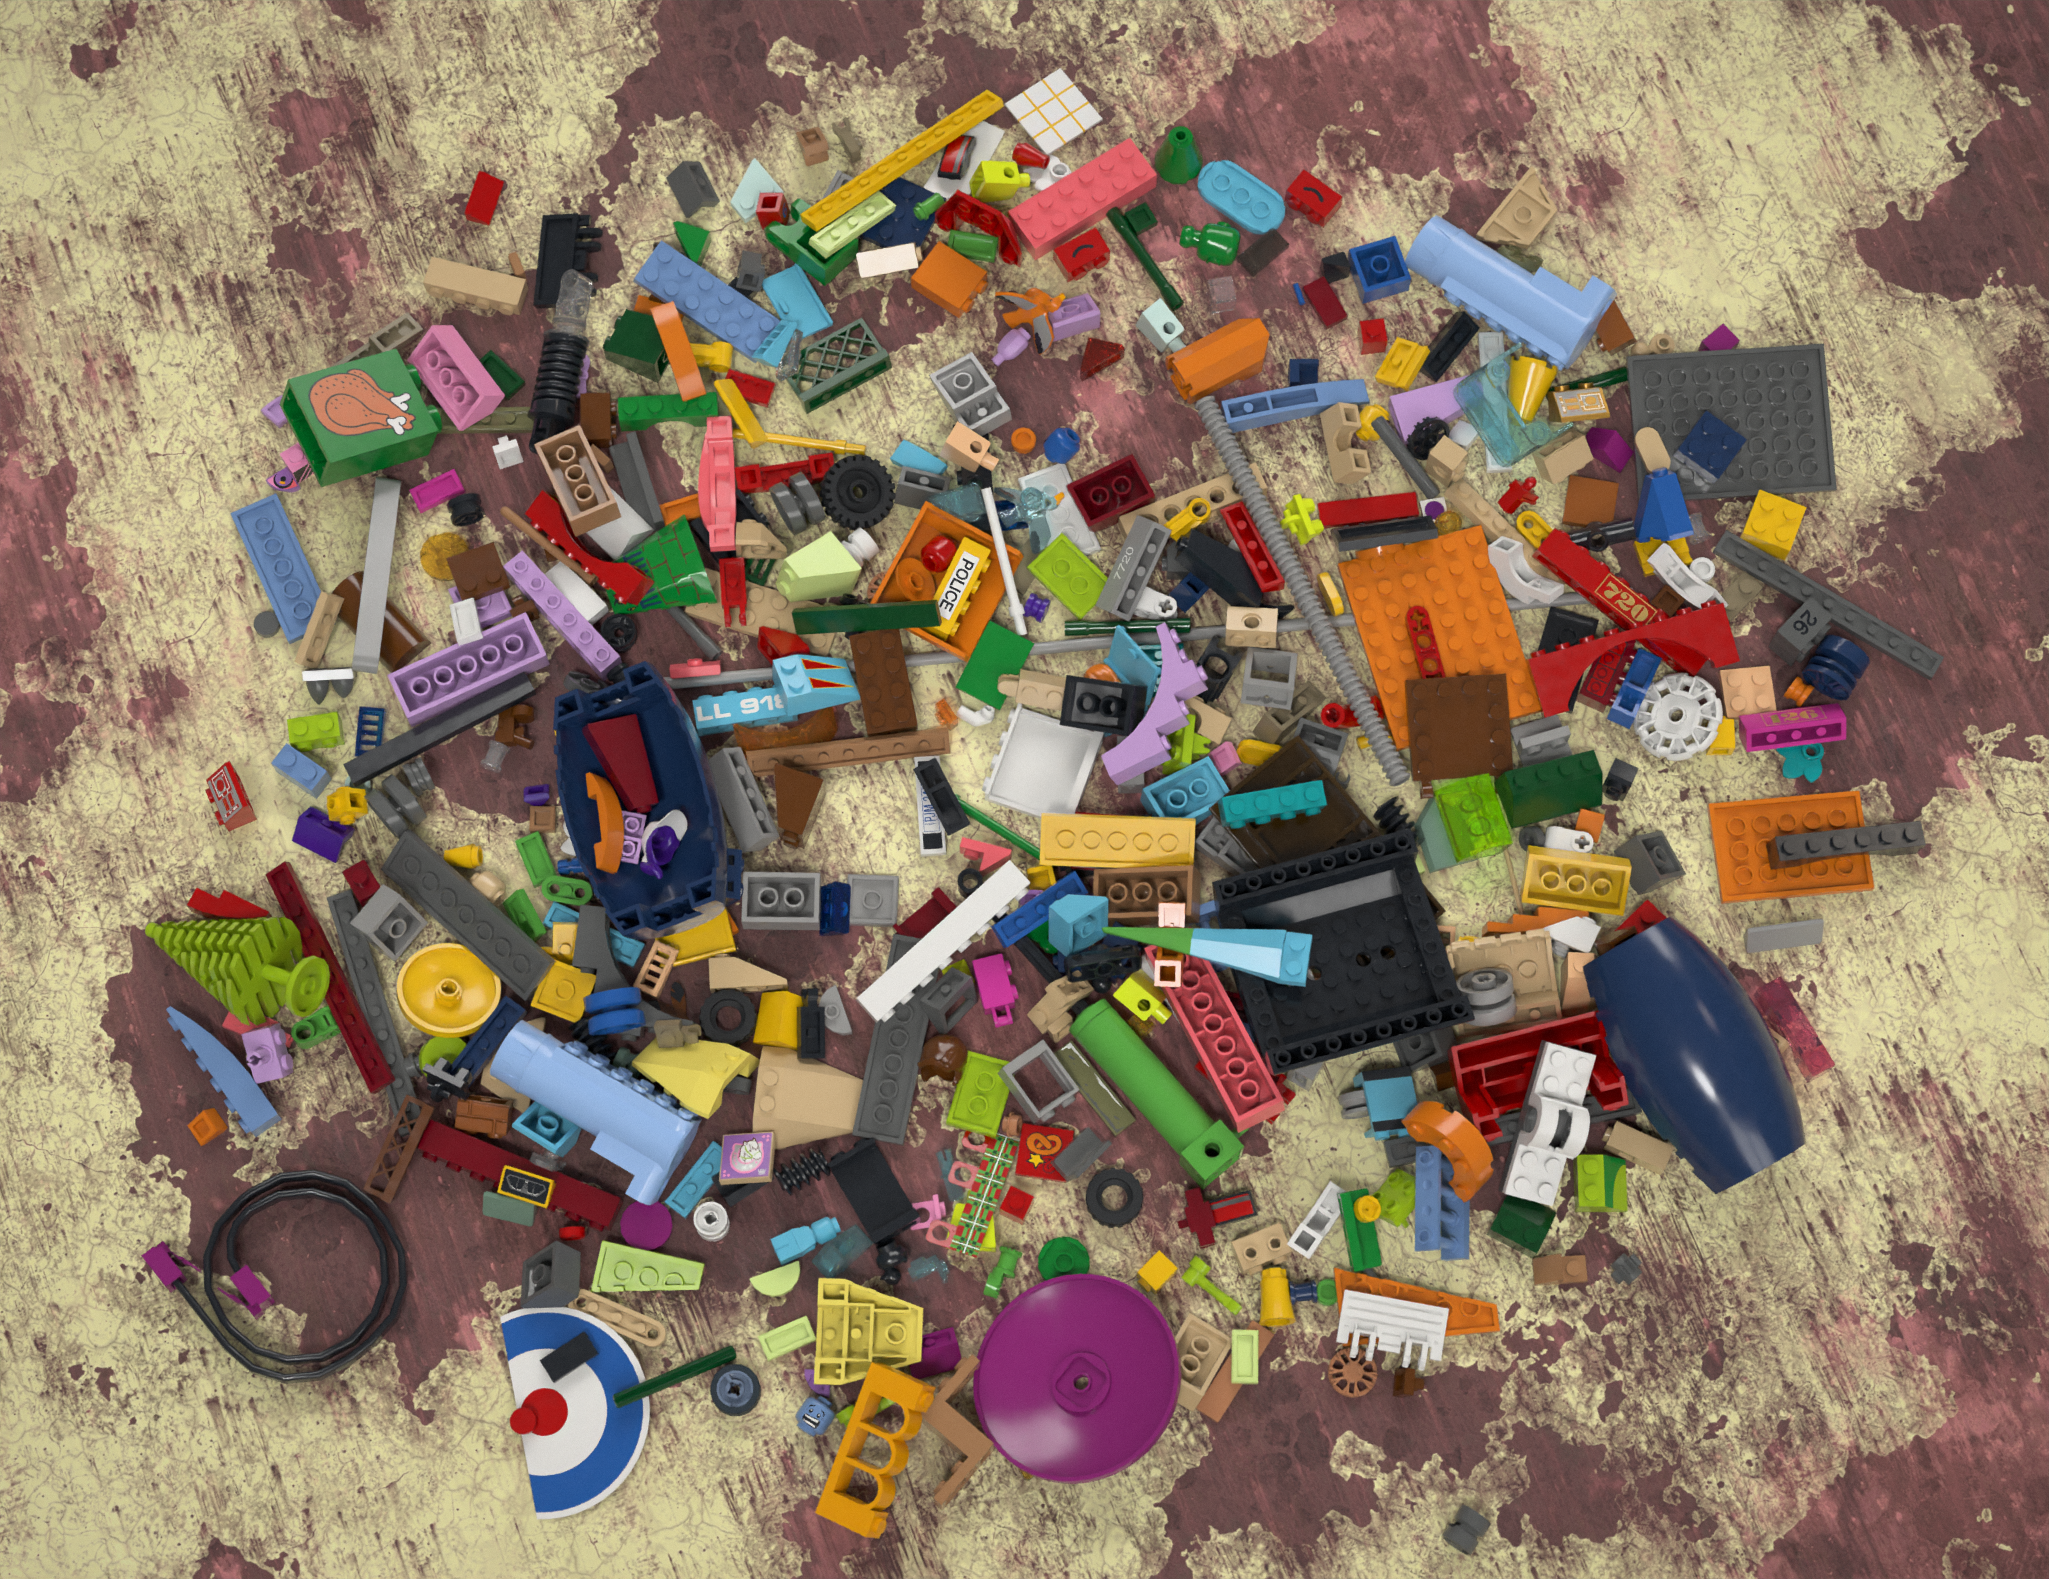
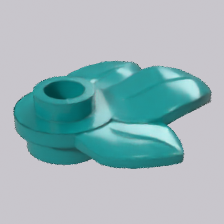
(1800, 763)

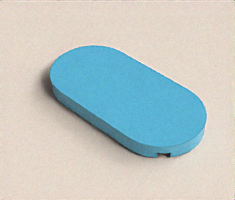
(1241, 197)

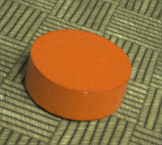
(1023, 440)

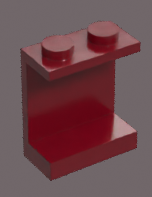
(927, 916)

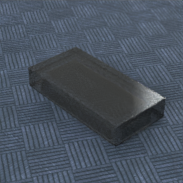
(1262, 252)

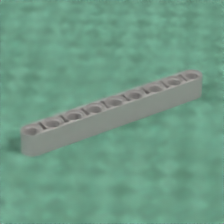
(376, 575)

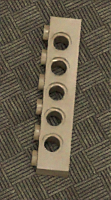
(1220, 487)

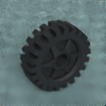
(875, 487)

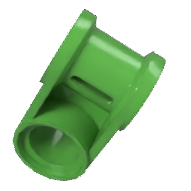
(317, 1026)

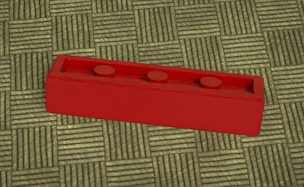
(1253, 547)

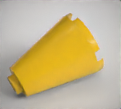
(1529, 385)

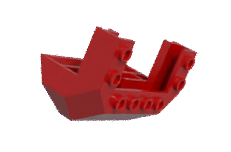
(1496, 1070)

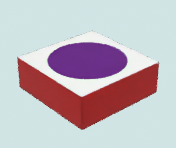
(1433, 507)

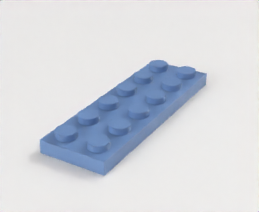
(706, 300)
(279, 564)

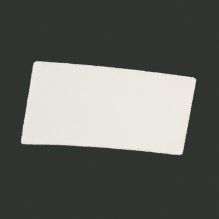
(986, 139)

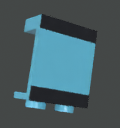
(1388, 1100)

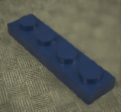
(489, 1038)

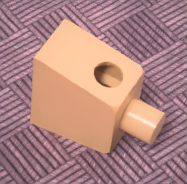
(968, 449)

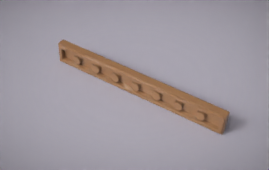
(850, 751)

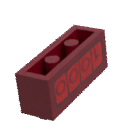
(1604, 675)

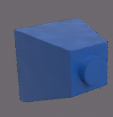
(1661, 509)

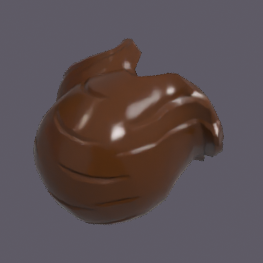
(944, 1057)

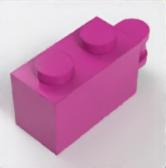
(994, 987)

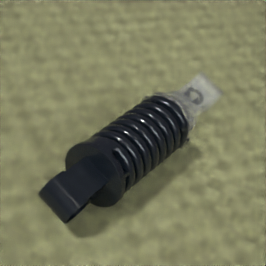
(561, 360)

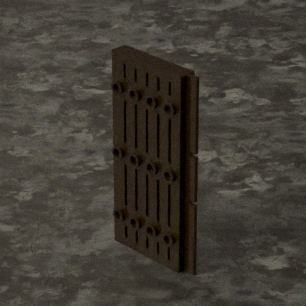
(1286, 840)

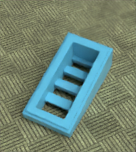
(775, 344)

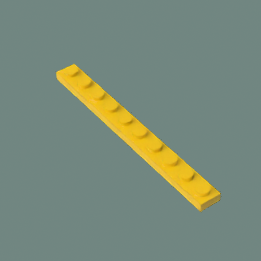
(901, 160)

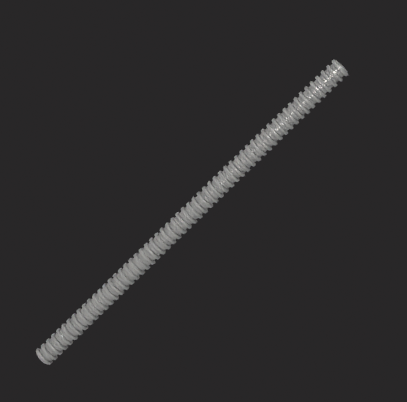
(1301, 590)

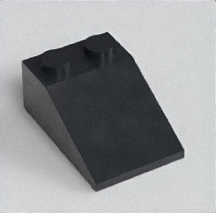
(1102, 705)

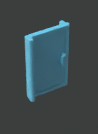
(793, 294)
(1132, 663)

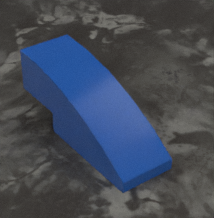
(1634, 688)

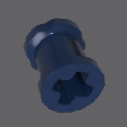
(1303, 1291)

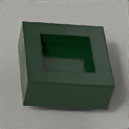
(1141, 219)

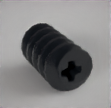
(1393, 820)
(593, 1042)
(802, 1171)

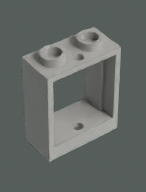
(1279, 693)
(1057, 1070)

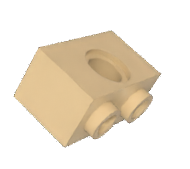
(1446, 462)
(1251, 627)

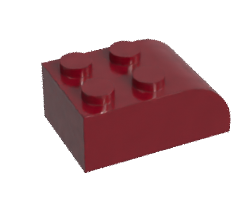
(1111, 493)

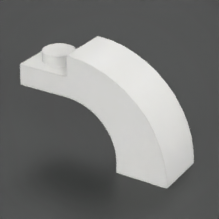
(1517, 575)
(1317, 1223)

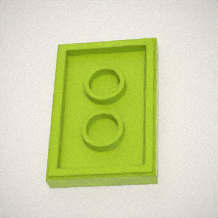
(1069, 576)
(979, 1096)

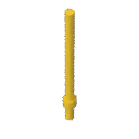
(840, 446)

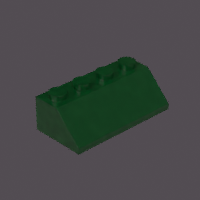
(1551, 789)

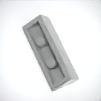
(1783, 935)

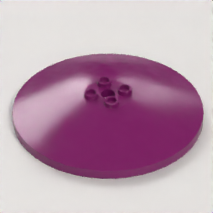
(1050, 1341)

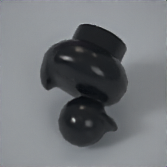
(888, 1257)

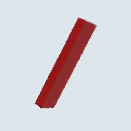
(1367, 510)

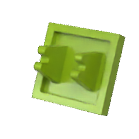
(1185, 747)
(1397, 1198)

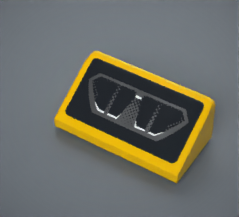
(526, 1186)

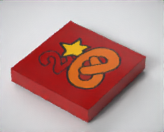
(1038, 1148)

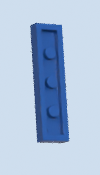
(1036, 910)

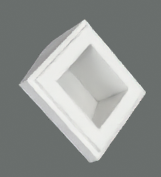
(1463, 434)

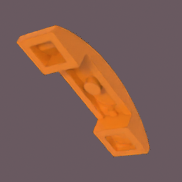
(678, 351)
(609, 850)

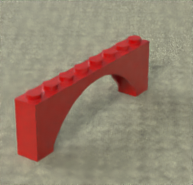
(1700, 630)

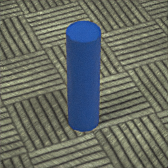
(1299, 294)

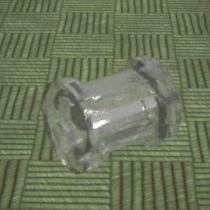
(1700, 533)
(495, 756)

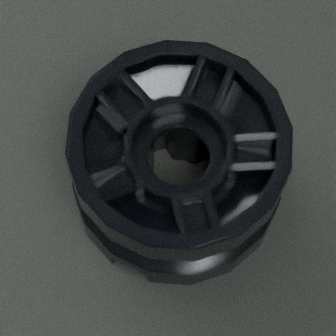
(466, 509)
(626, 626)

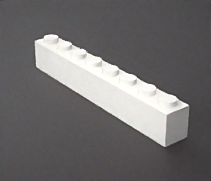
(942, 941)

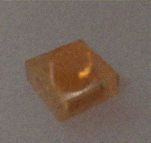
(945, 715)

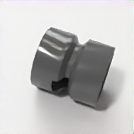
(1466, 1530)

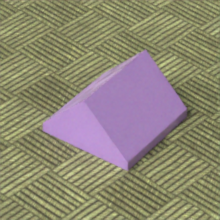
(1074, 317)

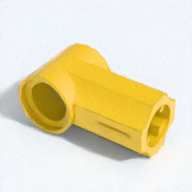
(715, 356)
(1186, 519)

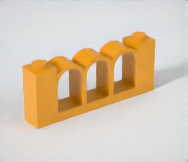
(914, 1398)

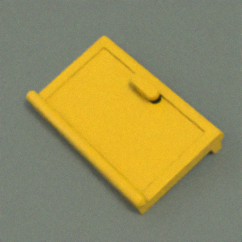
(701, 942)

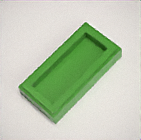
(973, 245)
(535, 858)

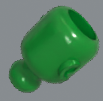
(1214, 244)

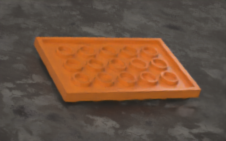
(1746, 827)

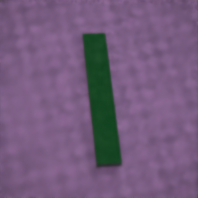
(866, 617)

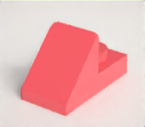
(991, 855)

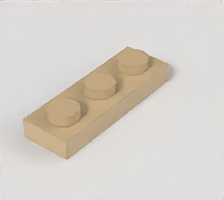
(319, 629)

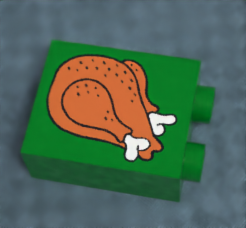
(360, 416)

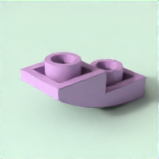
(633, 832)

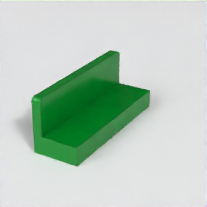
(1359, 1236)

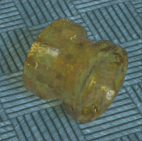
(1452, 522)
(1140, 1027)

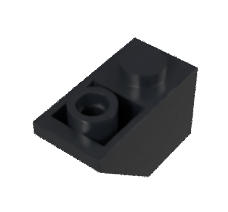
(1619, 780)

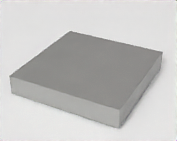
(873, 900)

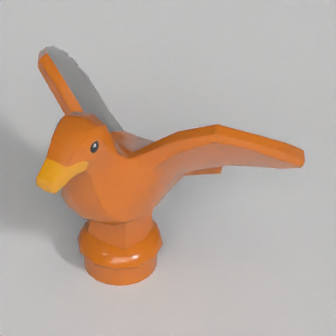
(1033, 309)

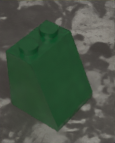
(637, 346)

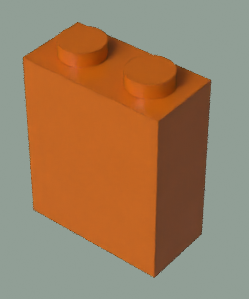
(949, 280)

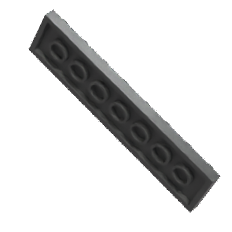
(467, 915)
(893, 1062)

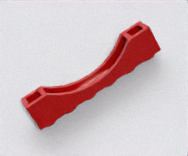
(623, 578)

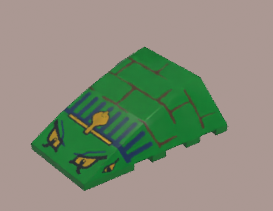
(674, 565)

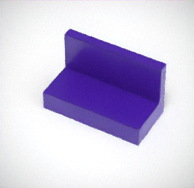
(321, 835)

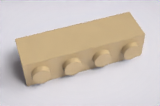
(475, 286)

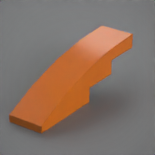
(1541, 918)

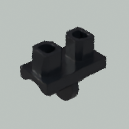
(445, 1085)

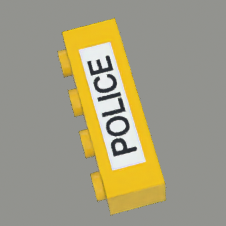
(956, 586)

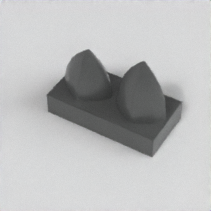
(318, 681)

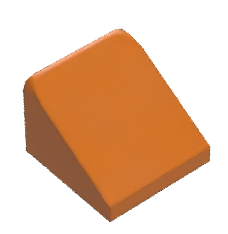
(1590, 822)
(207, 1126)

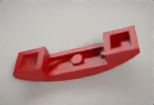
(759, 479)

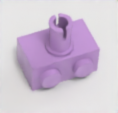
(267, 1053)

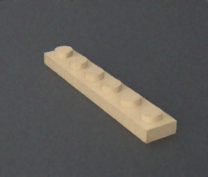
(1492, 523)

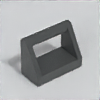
(944, 995)

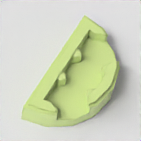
(778, 1281)

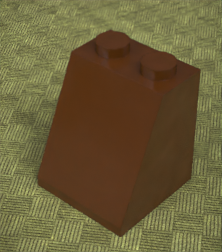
(798, 804)

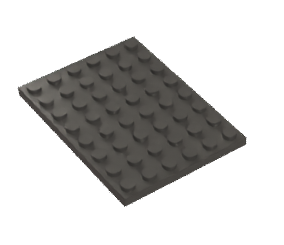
(1763, 393)

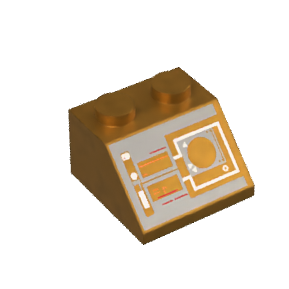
(1577, 404)

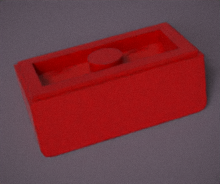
(483, 198)

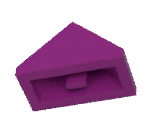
(1608, 448)

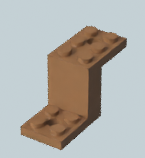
(956, 1432)

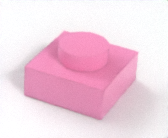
(1225, 758)

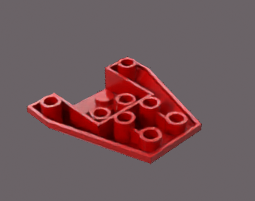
(964, 208)

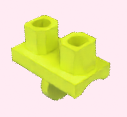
(1298, 519)

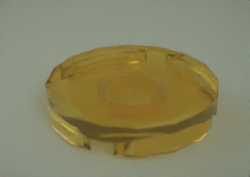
(435, 552)

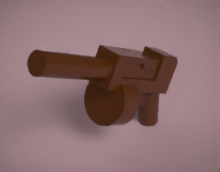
(508, 730)

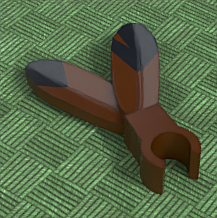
(678, 1001)

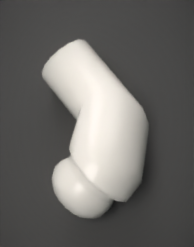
(976, 718)

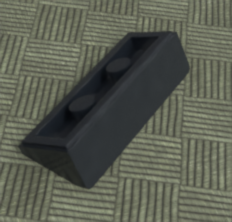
(1448, 345)

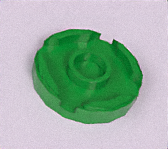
(1062, 1258)

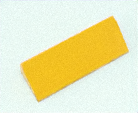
(741, 412)

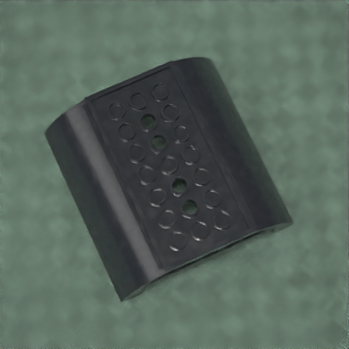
(1352, 906)

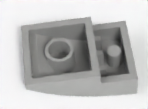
(971, 395)
(1222, 848)

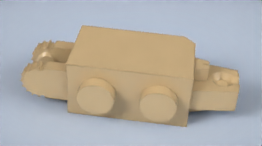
(1034, 688)

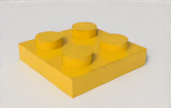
(564, 991)

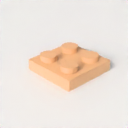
(1747, 691)

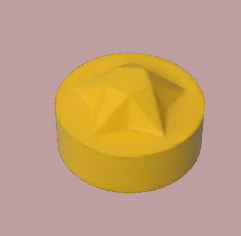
(1367, 1209)

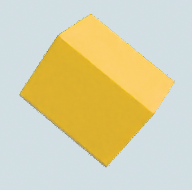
(778, 1020)

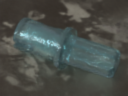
(954, 1191)

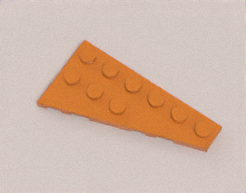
(1465, 1314)

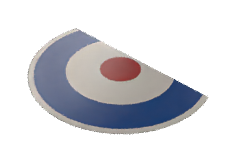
(580, 1437)

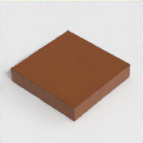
(1589, 501)

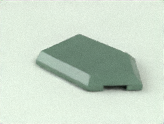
(1436, 845)

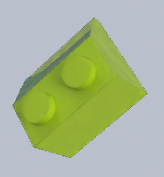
(1600, 1184)

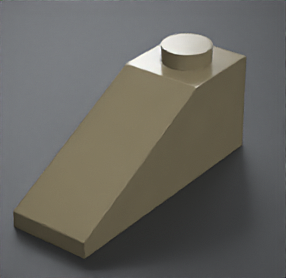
(1279, 722)

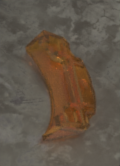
(818, 729)

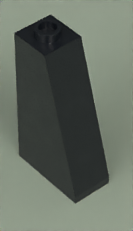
(1219, 568)

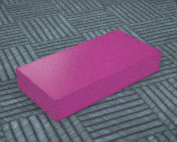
(437, 491)

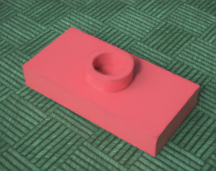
(695, 668)

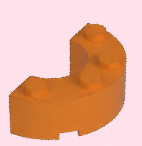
(1457, 1140)

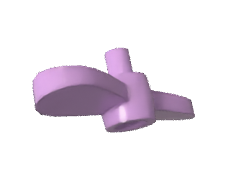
(582, 387)

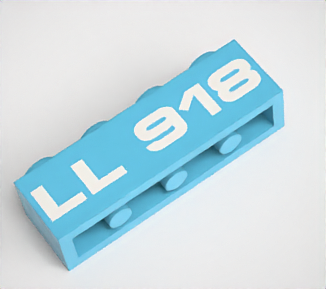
(747, 709)

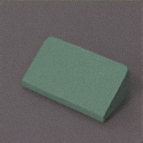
(508, 1209)

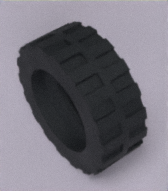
(723, 999)
(1134, 1197)

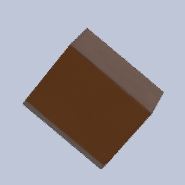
(1442, 1076)

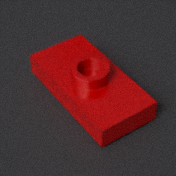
(752, 388)

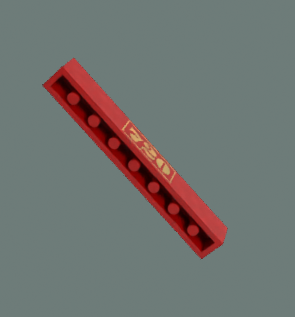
(1611, 596)

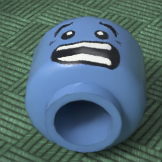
(815, 1416)

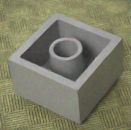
(389, 922)

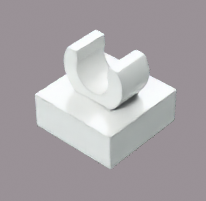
(507, 452)

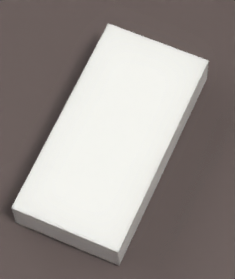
(466, 621)

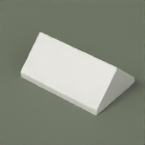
(621, 533)

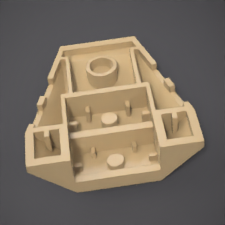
(803, 1098)

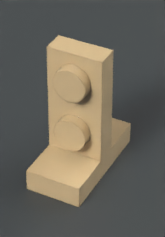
(1059, 999)

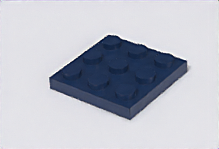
(902, 224)

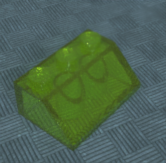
(1473, 818)

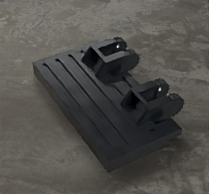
(562, 250)
(1384, 533)

